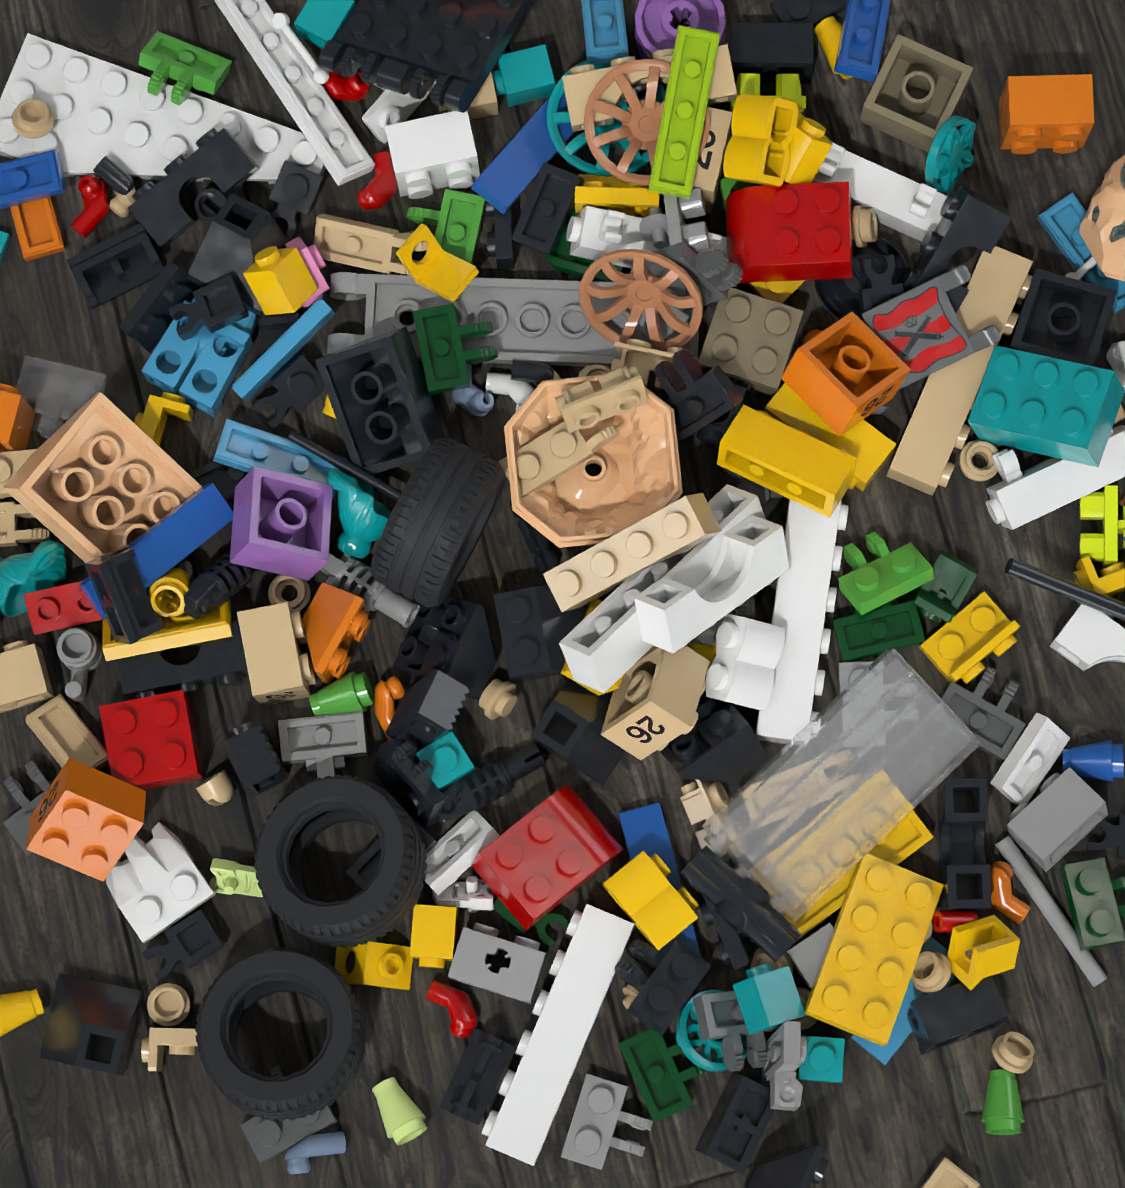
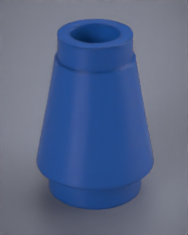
(1096, 760)

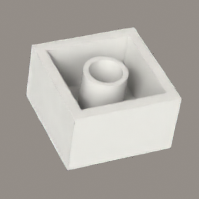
(433, 154)

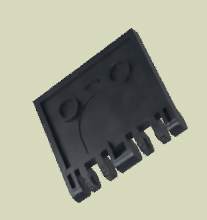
(423, 41)

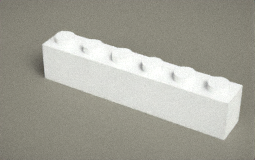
(800, 608)
(610, 636)
(559, 1034)

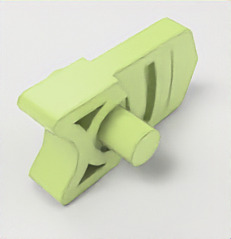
(234, 878)

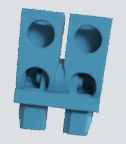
(201, 365)

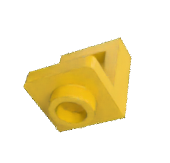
(156, 414)

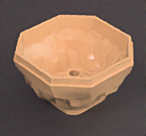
(636, 475)

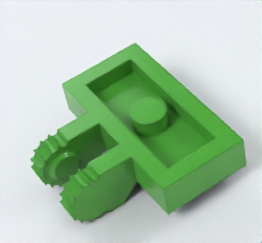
(183, 63)
(456, 222)
(885, 577)

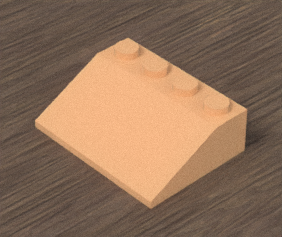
(100, 481)

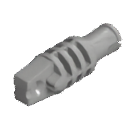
(357, 579)

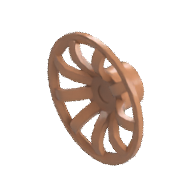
(639, 121)
(643, 295)

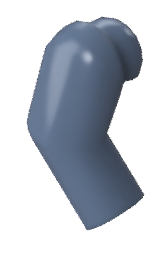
(473, 399)
(313, 1146)

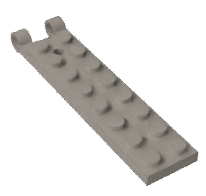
(528, 317)

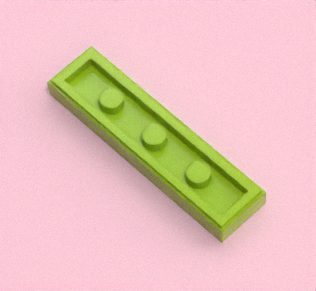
(683, 112)

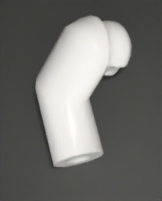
(501, 384)

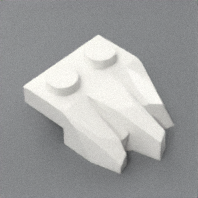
(157, 883)

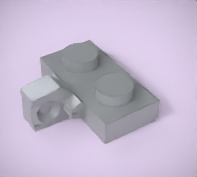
(323, 741)
(785, 1054)

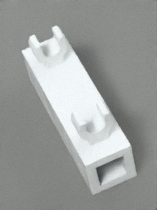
(895, 199)
(603, 231)
(1051, 483)

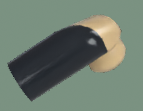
(120, 182)
(532, 372)

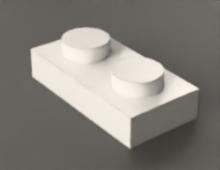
(1030, 759)
(457, 851)

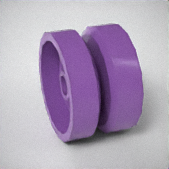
(658, 21)

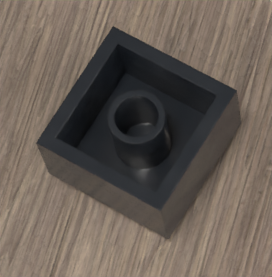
(1065, 318)

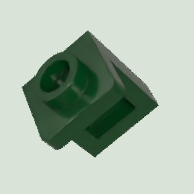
(945, 593)

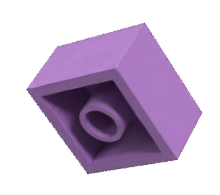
(281, 524)

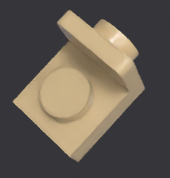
(180, 1042)

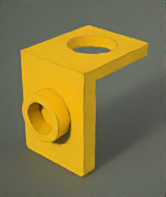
(438, 269)
(377, 965)

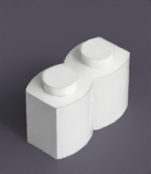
(745, 662)

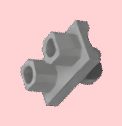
(671, 226)

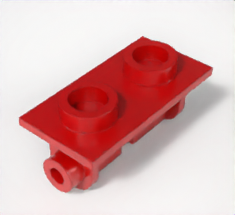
(59, 608)

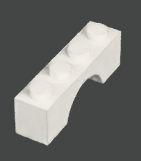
(747, 562)
(1090, 638)

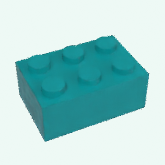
(1046, 406)

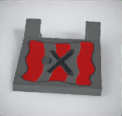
(925, 328)

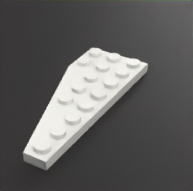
(110, 114)

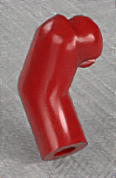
(345, 87)
(382, 186)
(95, 205)
(947, 919)
(458, 1005)

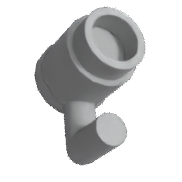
(81, 654)

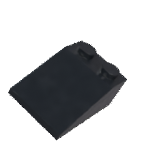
(532, 631)

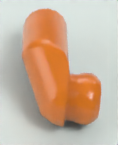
(385, 694)
(1002, 893)

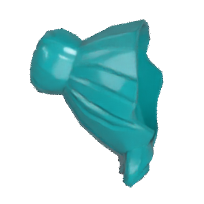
(359, 513)
(30, 573)

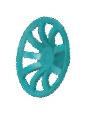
(568, 151)

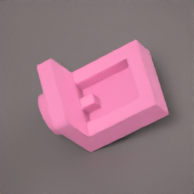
(313, 263)

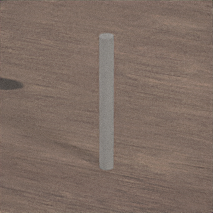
(1050, 910)

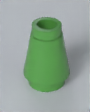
(344, 695)
(1002, 1104)

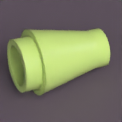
(399, 1113)

